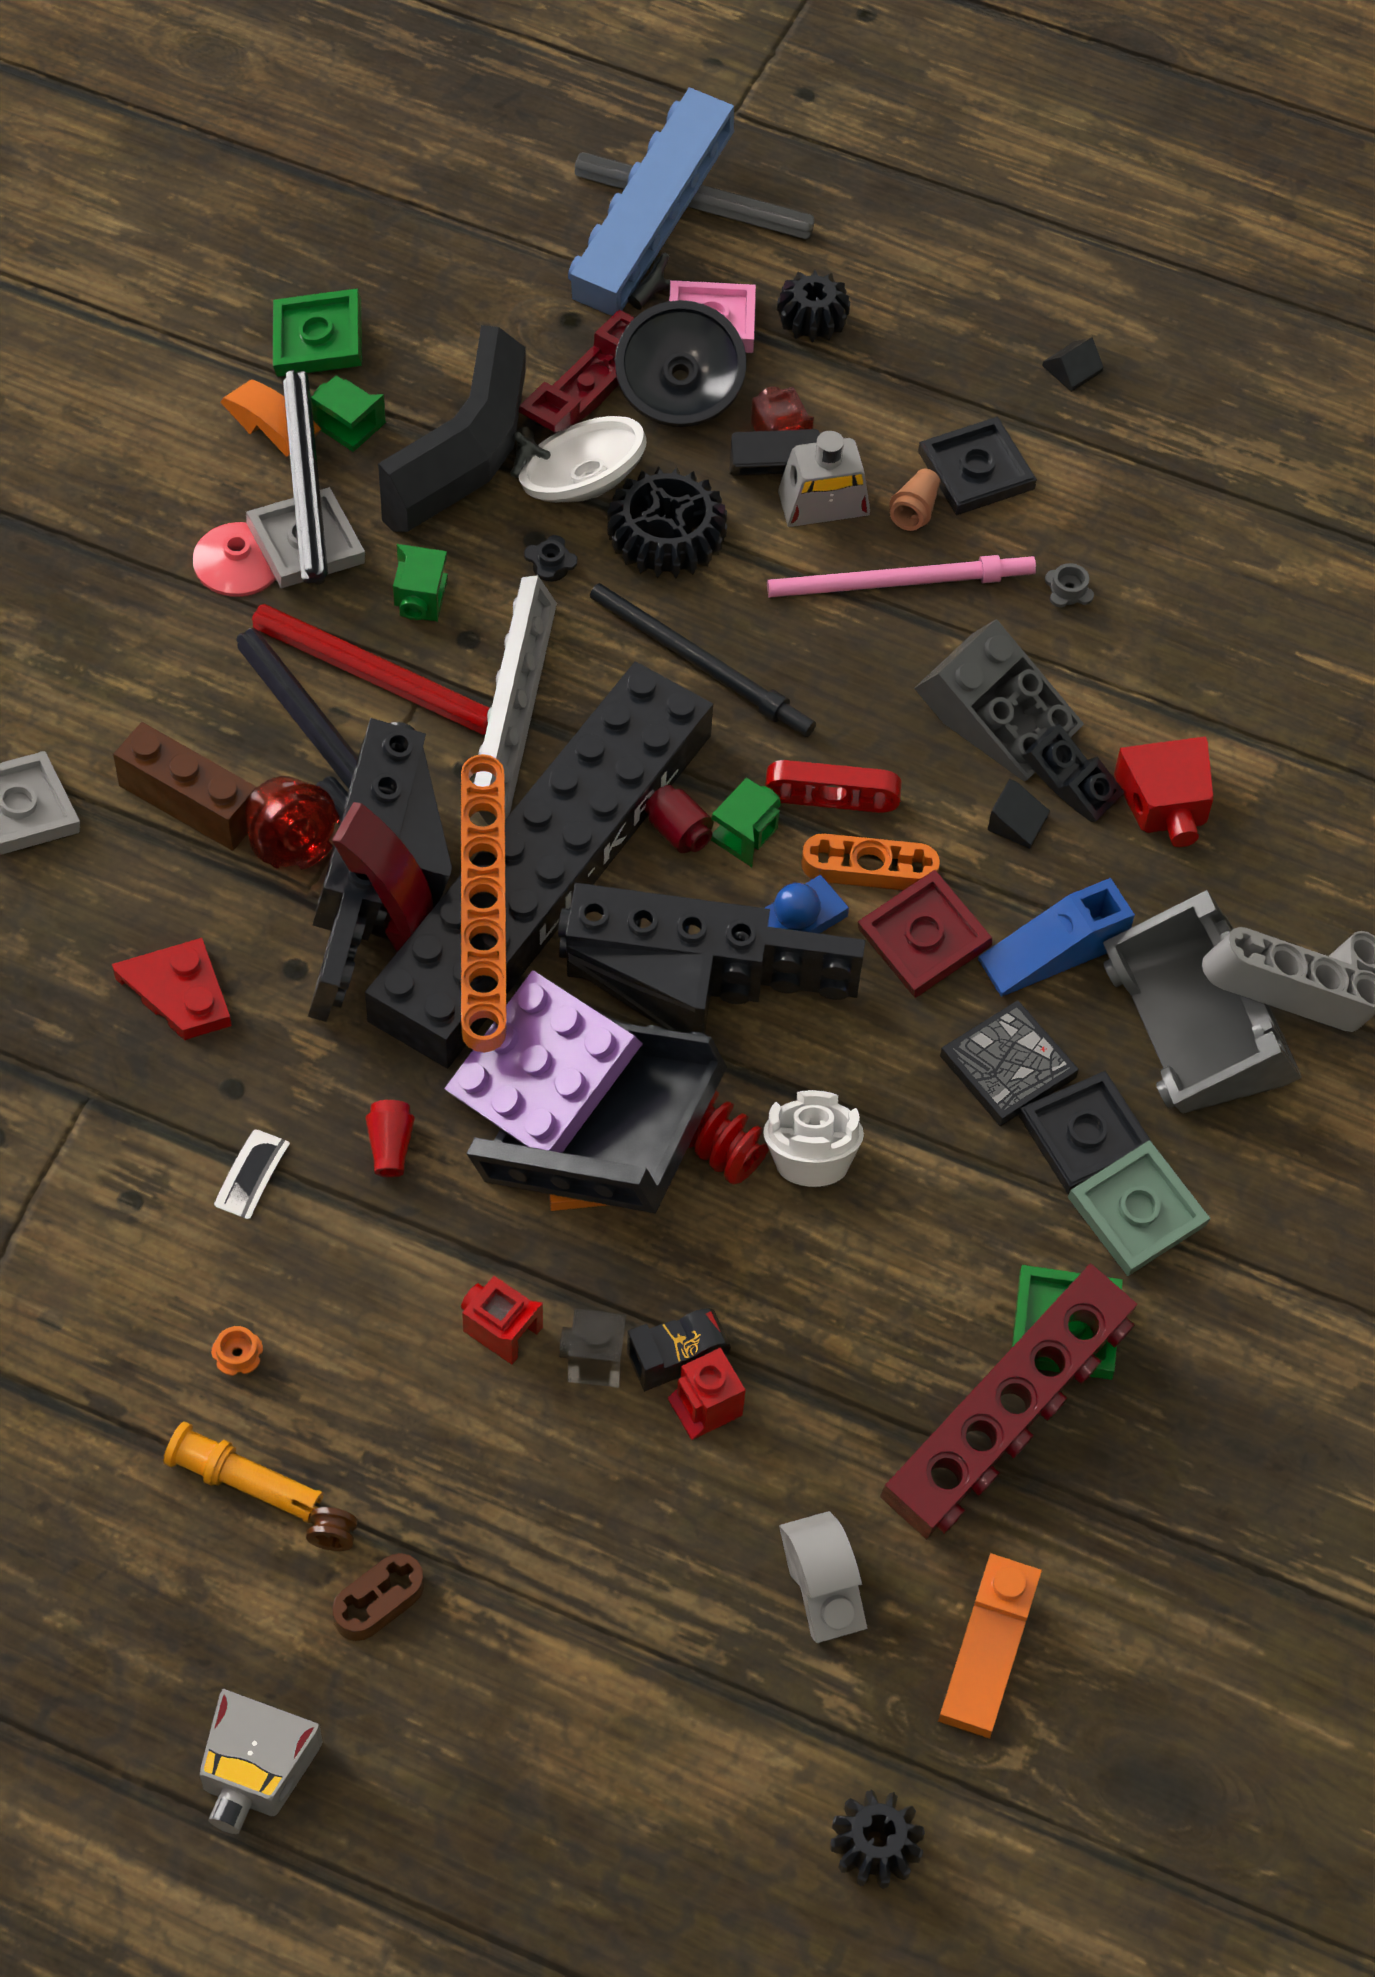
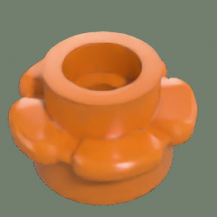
(232, 1339)

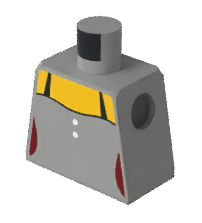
(824, 482)
(254, 1758)

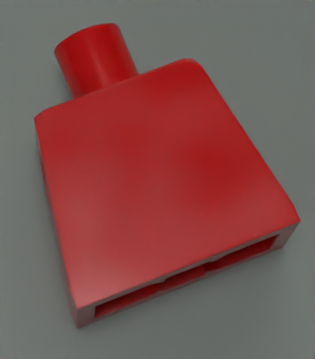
(1168, 786)

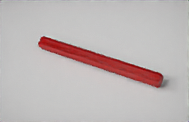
(371, 668)

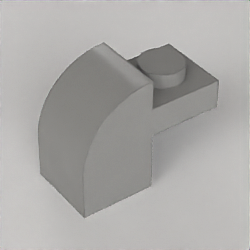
(827, 1574)

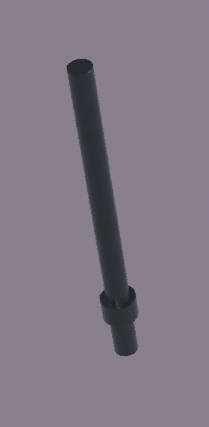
(770, 703)

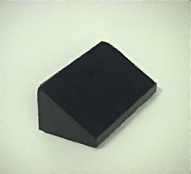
(766, 450)

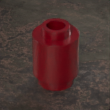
(679, 819)

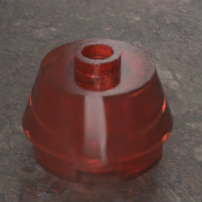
(290, 822)

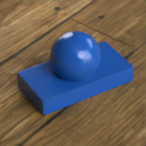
(807, 907)

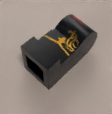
(665, 1348)

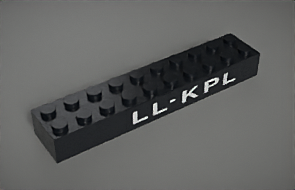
(553, 838)

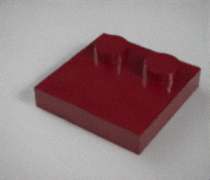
(925, 933)

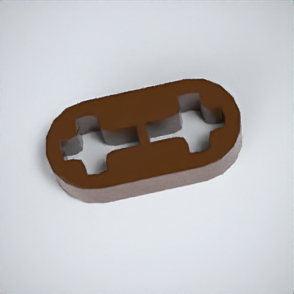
(371, 1587)

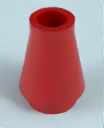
(389, 1135)

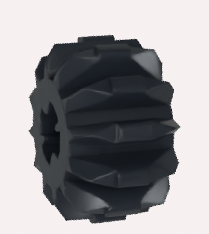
(813, 306)
(882, 1818)

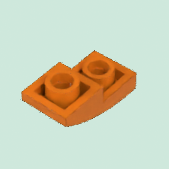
(263, 408)

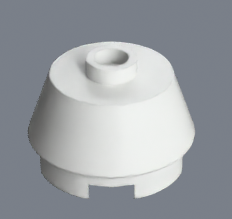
(813, 1138)

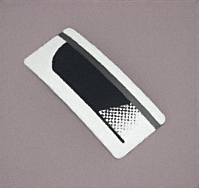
(250, 1173)

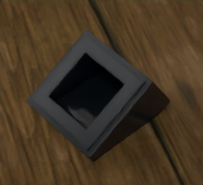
(1017, 815)

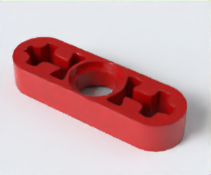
(858, 787)

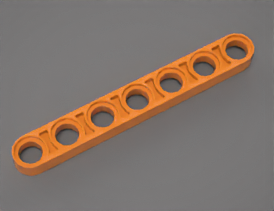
(487, 920)

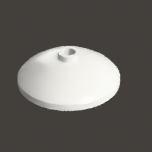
(584, 460)

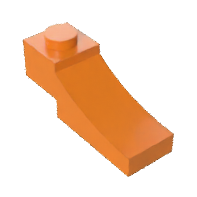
(989, 1645)

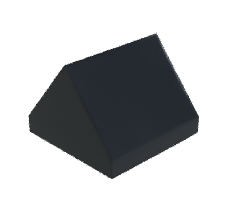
(1075, 363)

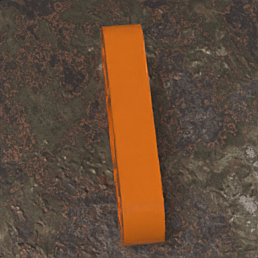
(857, 847)

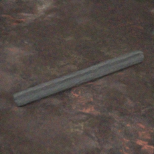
(707, 199)

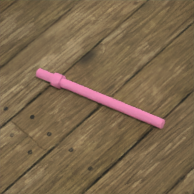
(988, 569)

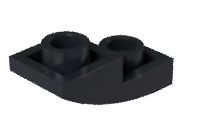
(1077, 781)

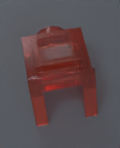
(779, 410)

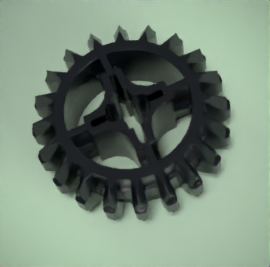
(669, 512)

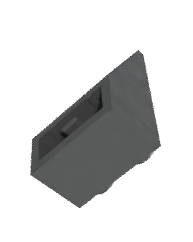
(996, 698)

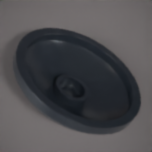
(685, 339)

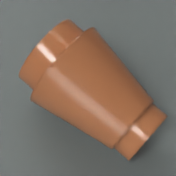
(915, 500)

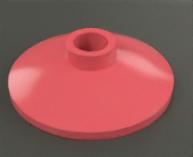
(228, 570)

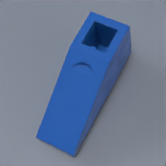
(1058, 938)

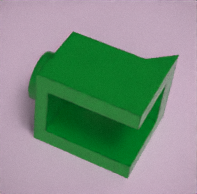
(347, 412)
(420, 582)
(746, 820)

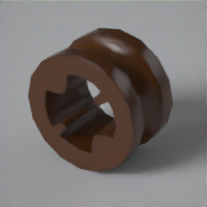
(331, 1529)

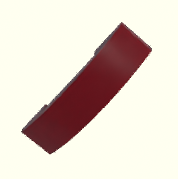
(583, 384)
(376, 850)

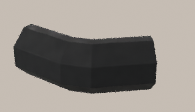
(465, 449)

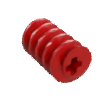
(727, 1143)

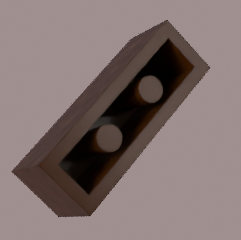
(184, 785)

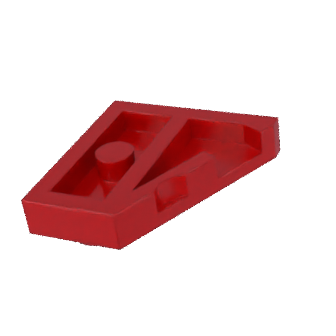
(179, 987)

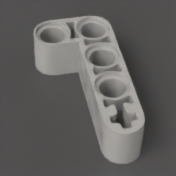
(1298, 980)

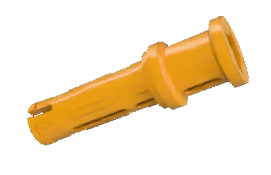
(220, 1464)

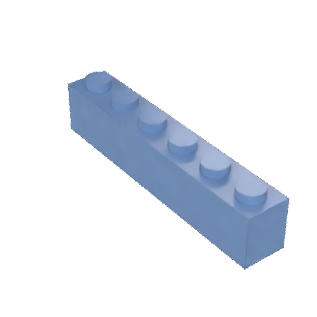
(651, 202)

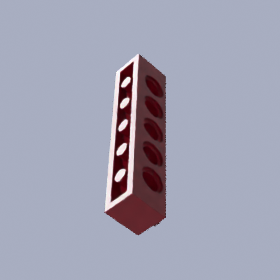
(1088, 1299)

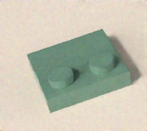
(1138, 1208)

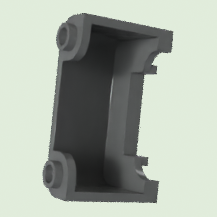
(1206, 1038)

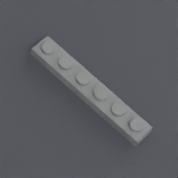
(517, 685)

